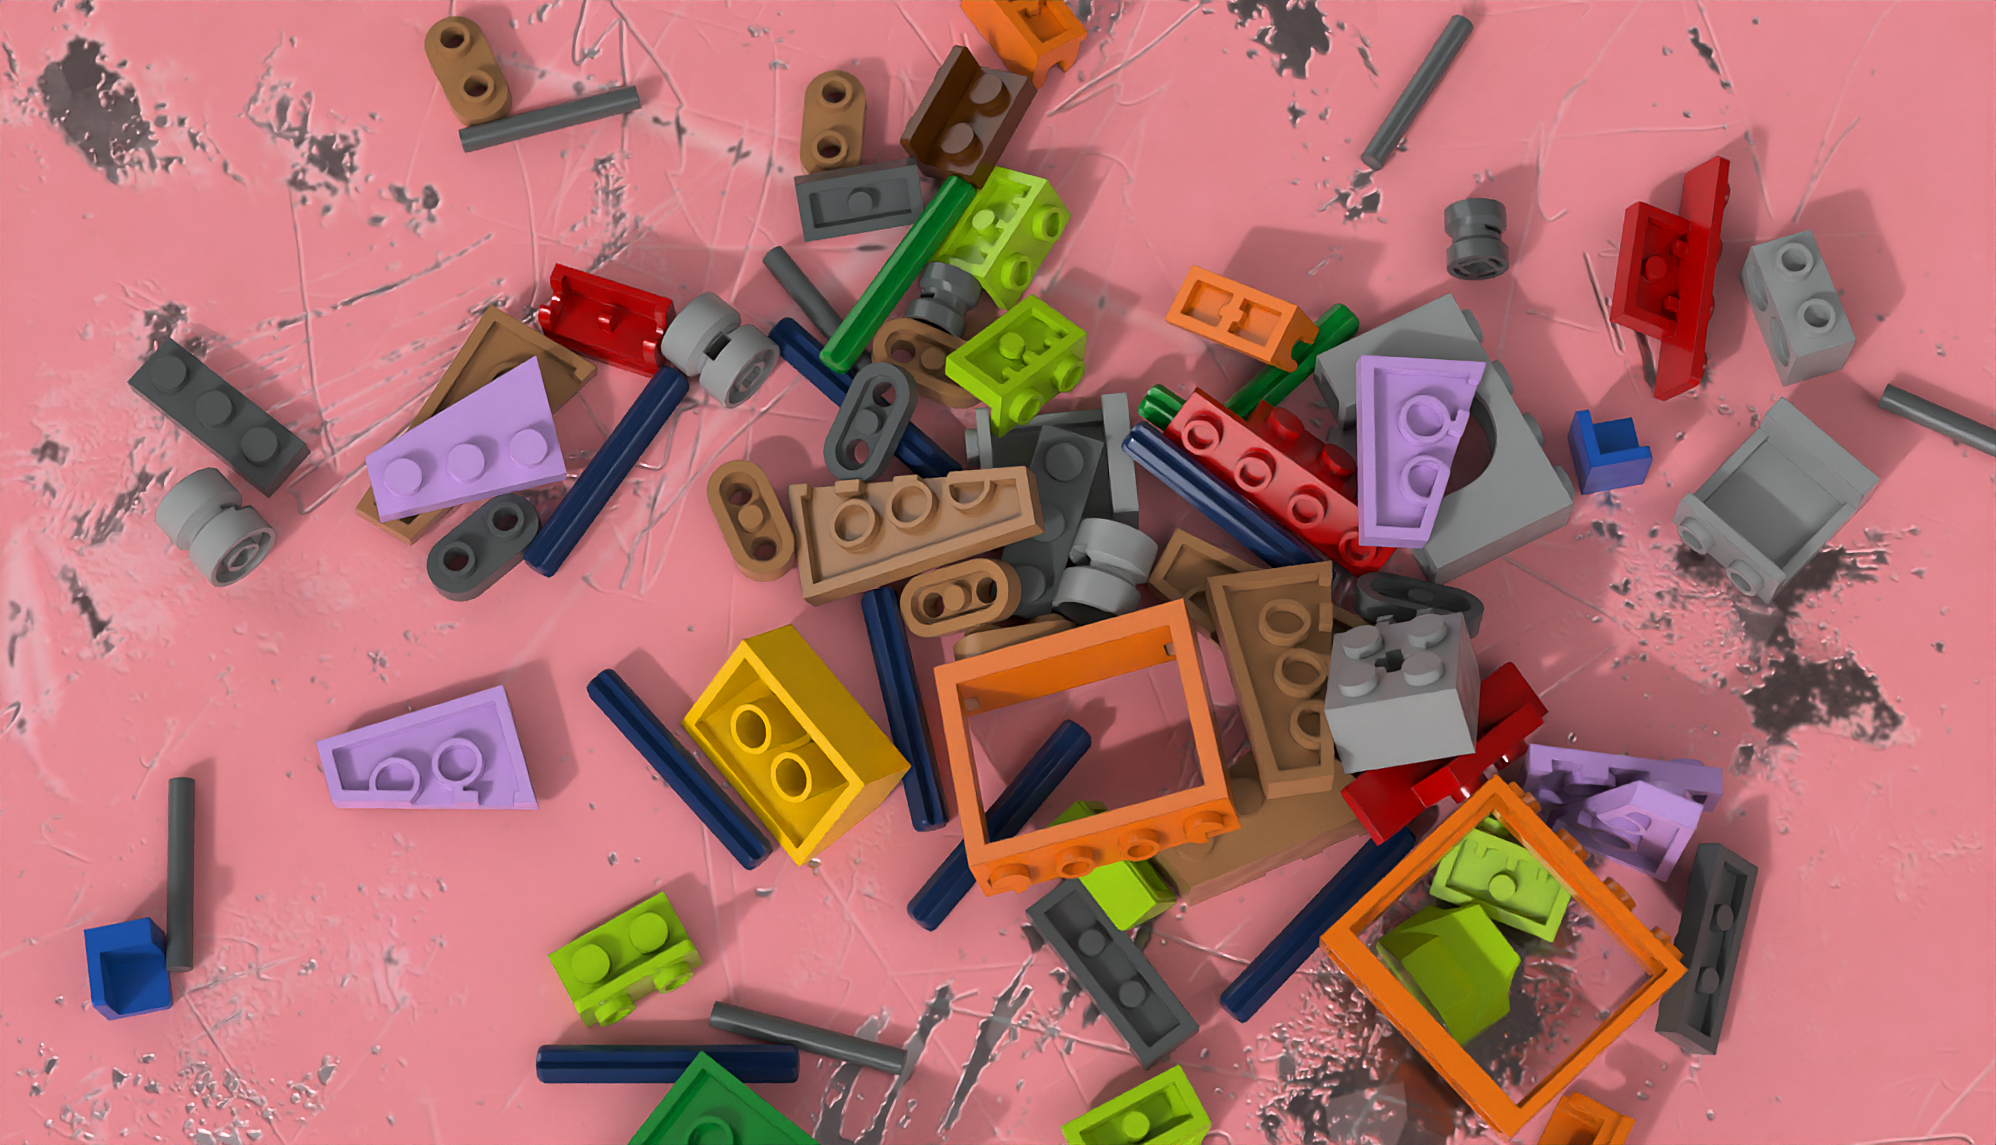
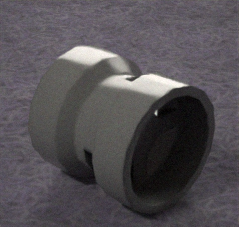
(1476, 239)
(945, 298)

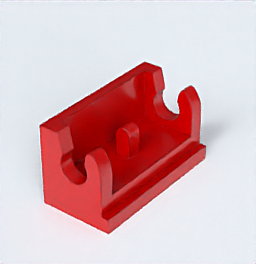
(607, 320)

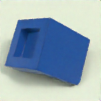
(1607, 454)
(128, 969)

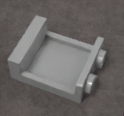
(1114, 484)
(1775, 502)

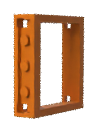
(1060, 664)
(1564, 861)

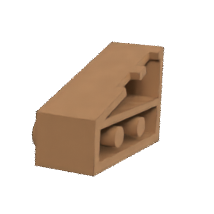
(1270, 836)

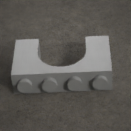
(1518, 492)

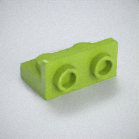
(1006, 233)
(1020, 362)
(1503, 879)
(626, 961)

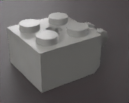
(1403, 692)

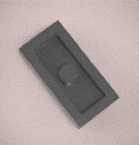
(859, 199)

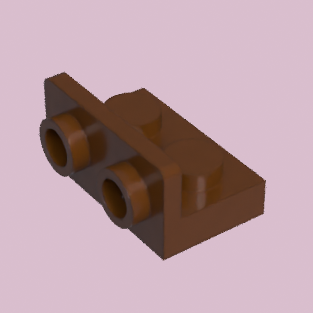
(966, 119)

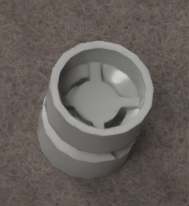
(727, 356)
(208, 521)
(1106, 569)

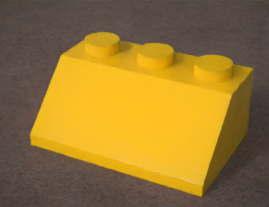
(794, 742)

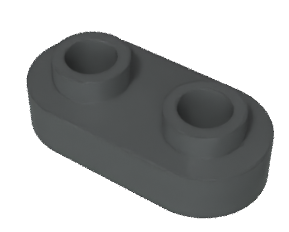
(869, 420)
(489, 550)
(1402, 596)

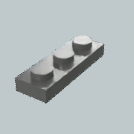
(219, 417)
(1064, 476)
(1710, 942)
(1112, 973)

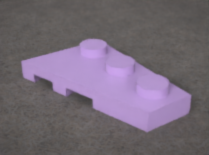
(1406, 442)
(472, 450)
(433, 759)
(1569, 775)
(1633, 825)

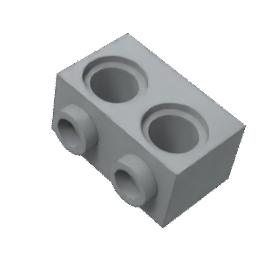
(1797, 307)

